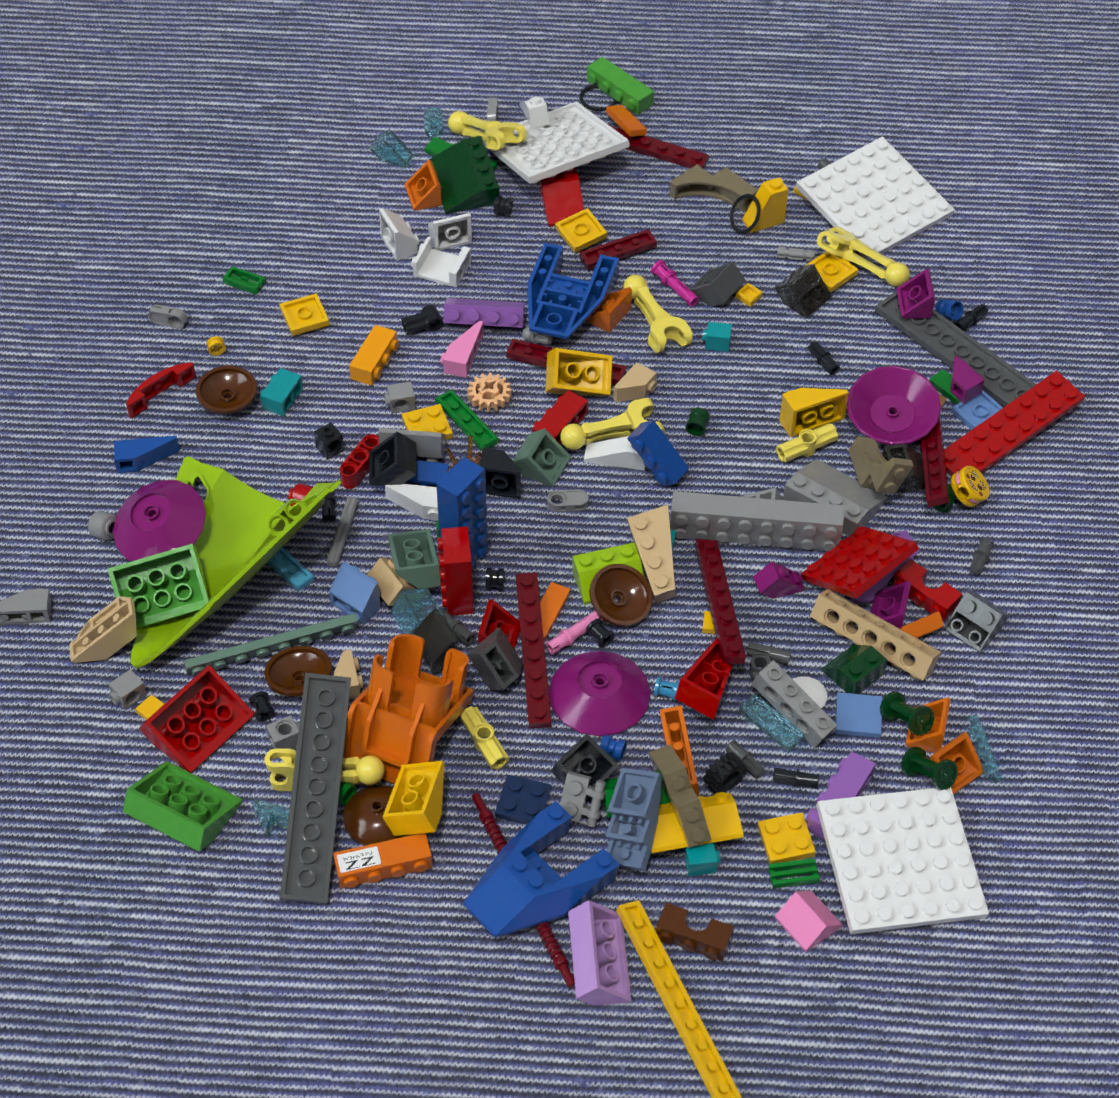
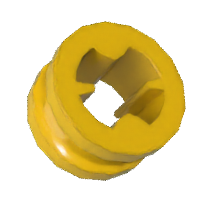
(213, 341)

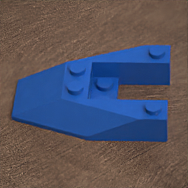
(564, 303)
(524, 890)

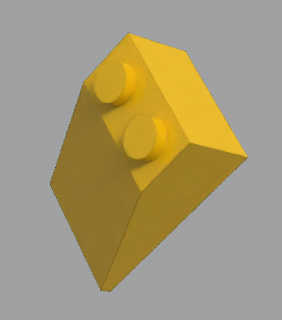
(578, 372)
(812, 408)
(416, 799)

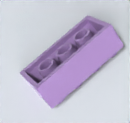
(599, 955)

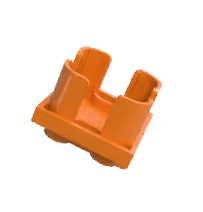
(406, 708)

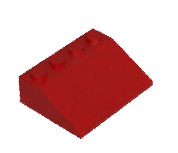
(197, 720)

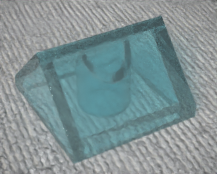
(412, 608)

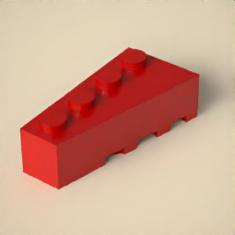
(705, 682)

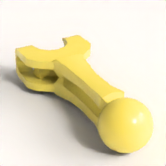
(495, 132)
(845, 246)
(661, 323)
(575, 436)
(367, 770)

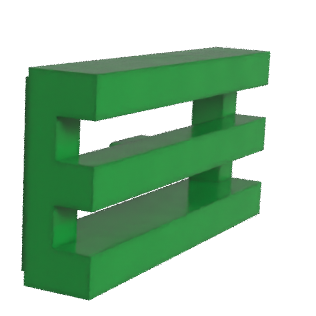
(242, 282)
(793, 869)

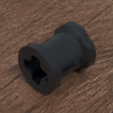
(599, 633)
(261, 705)

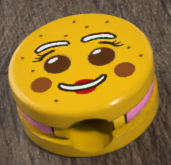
(970, 486)

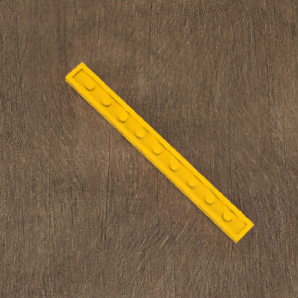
(677, 1001)

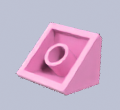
(807, 919)

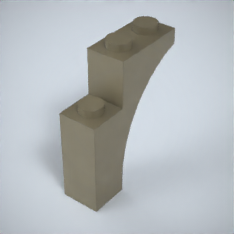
(722, 185)
(874, 470)
(681, 795)

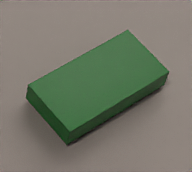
(941, 382)

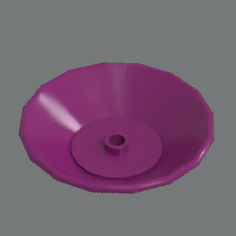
(895, 391)
(176, 521)
(596, 707)

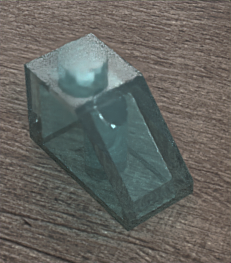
(391, 149)

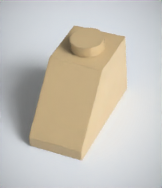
(635, 384)

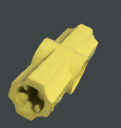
(807, 442)
(490, 746)

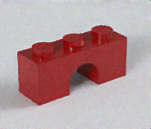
(940, 599)

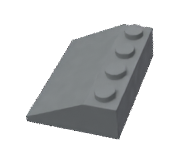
(827, 485)

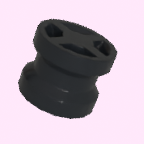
(503, 205)
(494, 578)

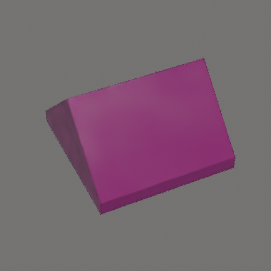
(917, 296)
(892, 603)

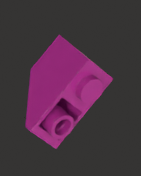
(965, 381)
(778, 581)

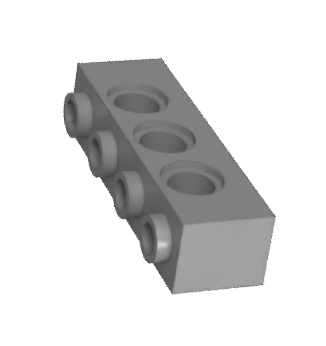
(794, 703)

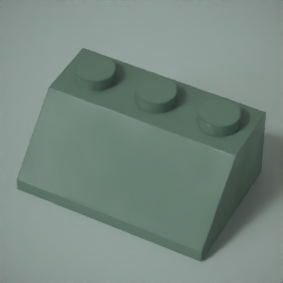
(415, 558)

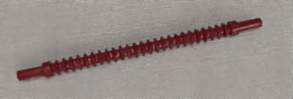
(545, 932)

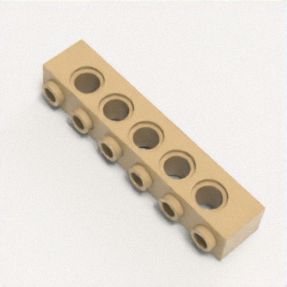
(886, 633)

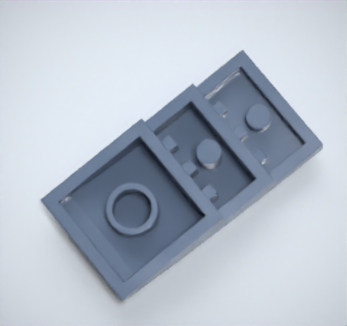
(634, 817)

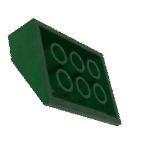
(465, 176)

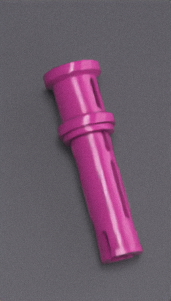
(669, 278)

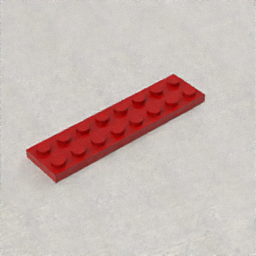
(1013, 424)

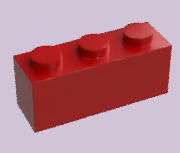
(567, 410)

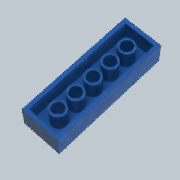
(463, 504)

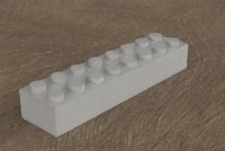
(756, 521)

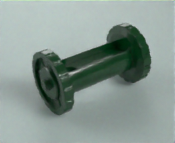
(919, 719)
(942, 773)

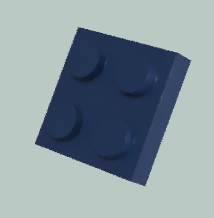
(522, 799)

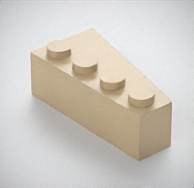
(654, 544)

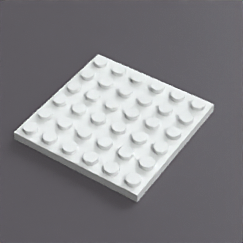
(568, 142)
(875, 197)
(901, 860)

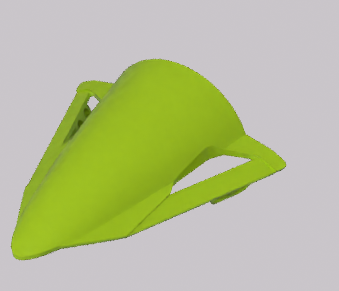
(237, 540)

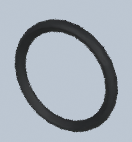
(591, 107)
(757, 215)

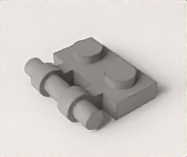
(575, 795)

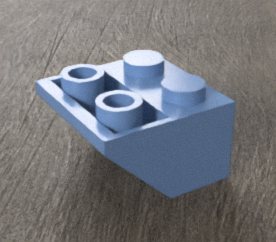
(355, 593)

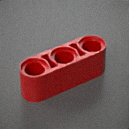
(357, 463)

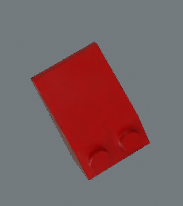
(561, 196)

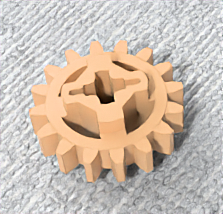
(489, 392)

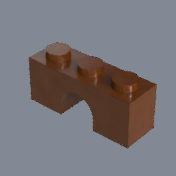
(711, 942)

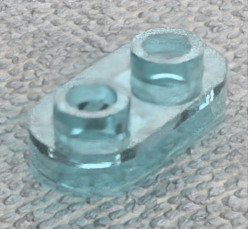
(433, 122)

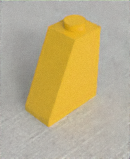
(773, 202)

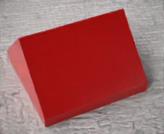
(498, 617)

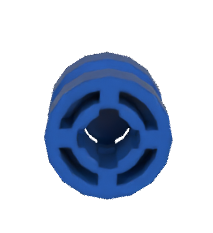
(949, 309)
(613, 747)

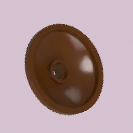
(226, 389)
(628, 587)
(288, 667)
(363, 821)

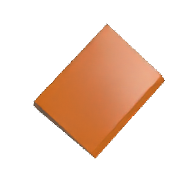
(424, 188)
(612, 310)
(933, 739)
(965, 757)

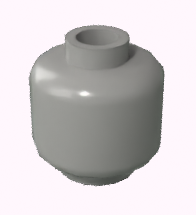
(102, 525)

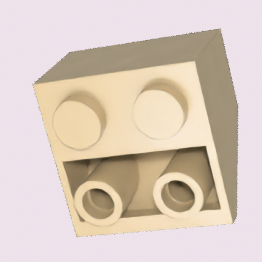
(388, 581)

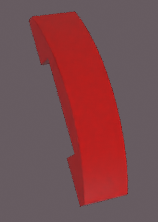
(157, 383)

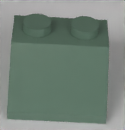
(541, 458)

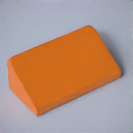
(924, 625)

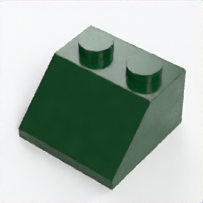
(856, 668)

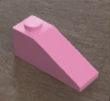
(462, 351)

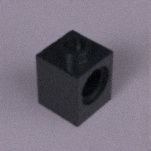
(329, 441)

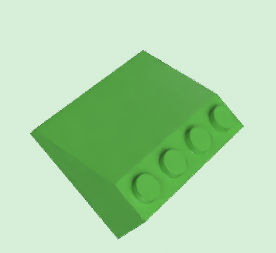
(162, 584)
(181, 805)

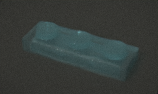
(771, 722)
(984, 749)

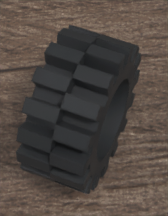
(725, 773)

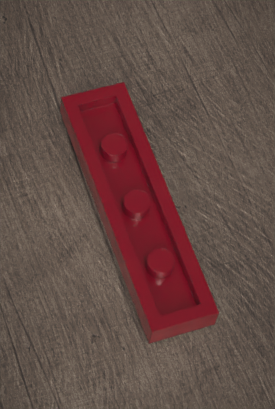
(619, 248)

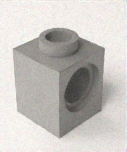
(400, 397)
(127, 690)
(278, 728)

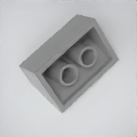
(427, 443)

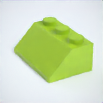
(588, 564)

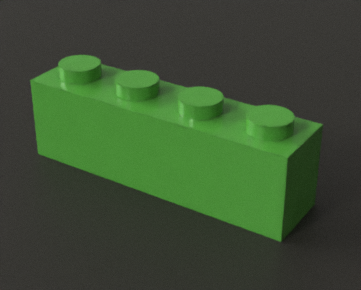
(620, 85)

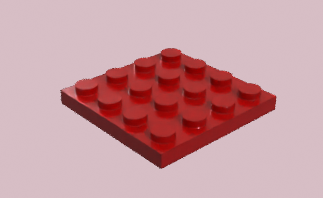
(859, 561)

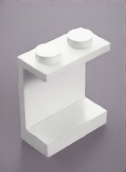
(440, 265)

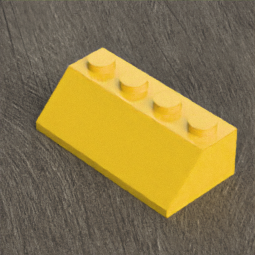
(720, 816)

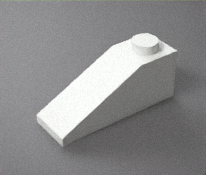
(535, 112)
(614, 452)
(415, 498)

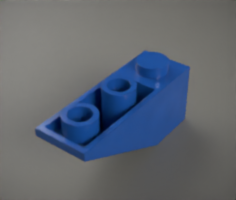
(140, 453)

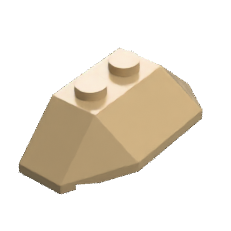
(105, 632)

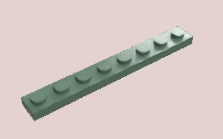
(279, 642)

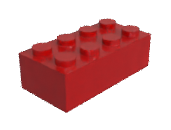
(455, 571)

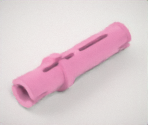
(567, 636)

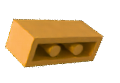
(373, 355)

